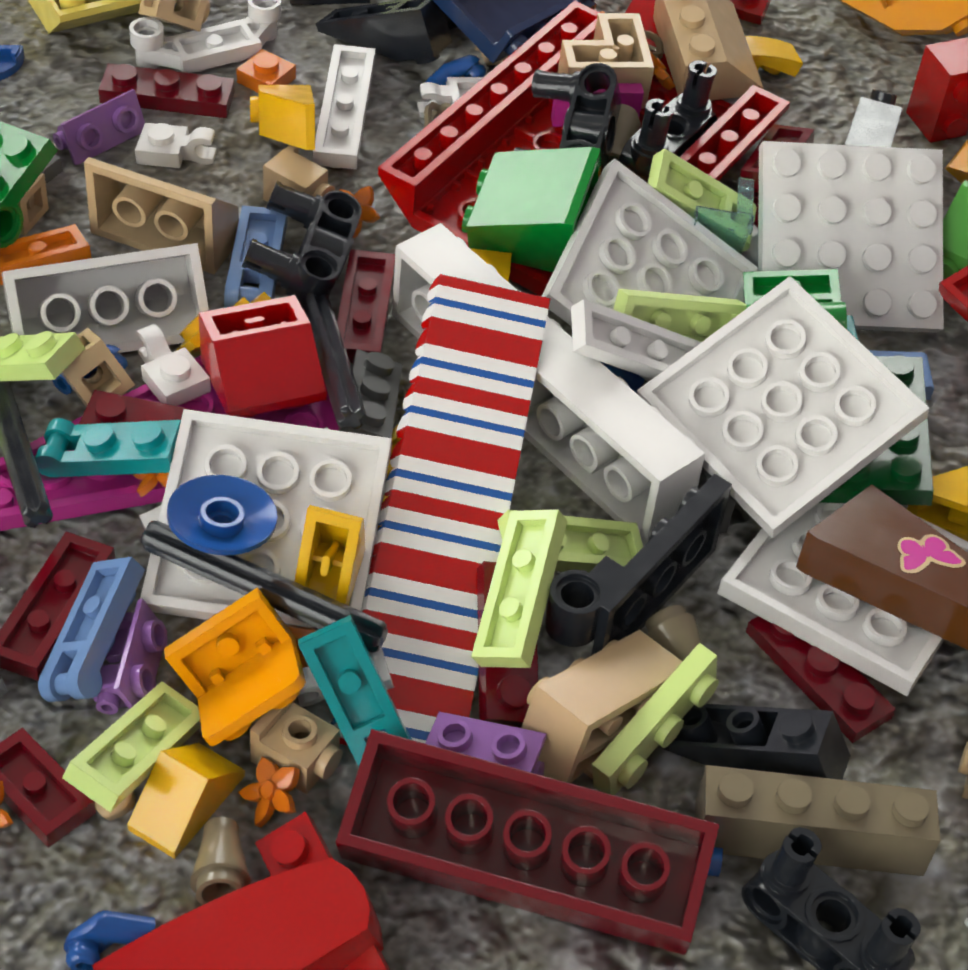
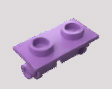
(101, 127)
(139, 651)
(489, 741)

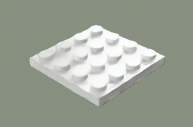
(860, 213)
(641, 243)
(784, 405)
(296, 470)
(823, 616)

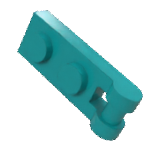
(107, 448)
(351, 684)

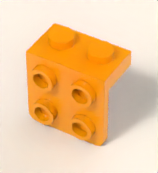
(238, 666)

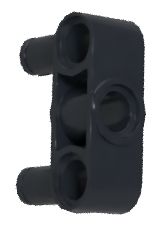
(590, 117)
(675, 125)
(324, 250)
(794, 894)

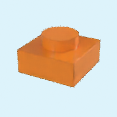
(265, 69)

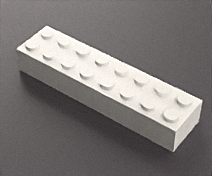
(578, 408)

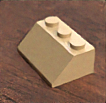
(710, 34)
(157, 214)

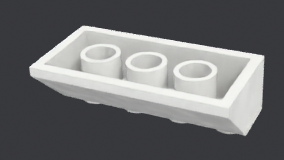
(110, 295)

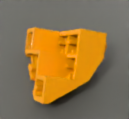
(916, 16)

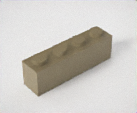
(856, 821)

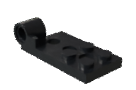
(619, 599)

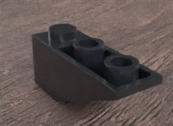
(764, 740)

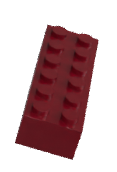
(528, 841)

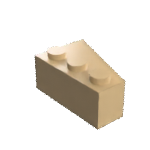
(594, 702)

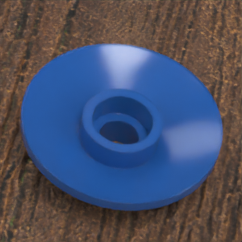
(221, 514)

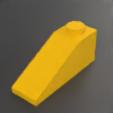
(285, 114)

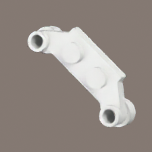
(209, 47)

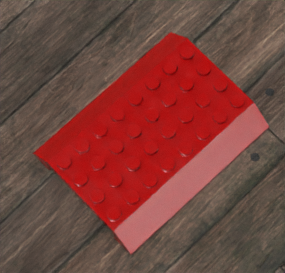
(440, 166)

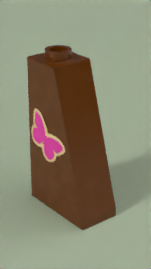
(891, 562)

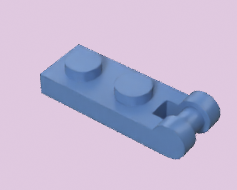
(267, 228)
(90, 631)

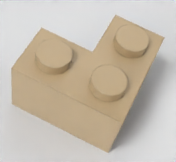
(616, 42)

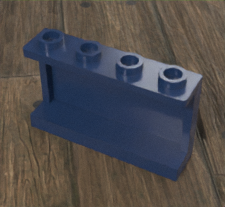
(503, 25)

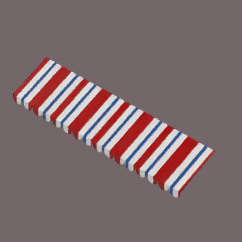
(450, 489)

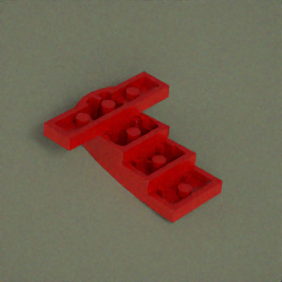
(297, 919)

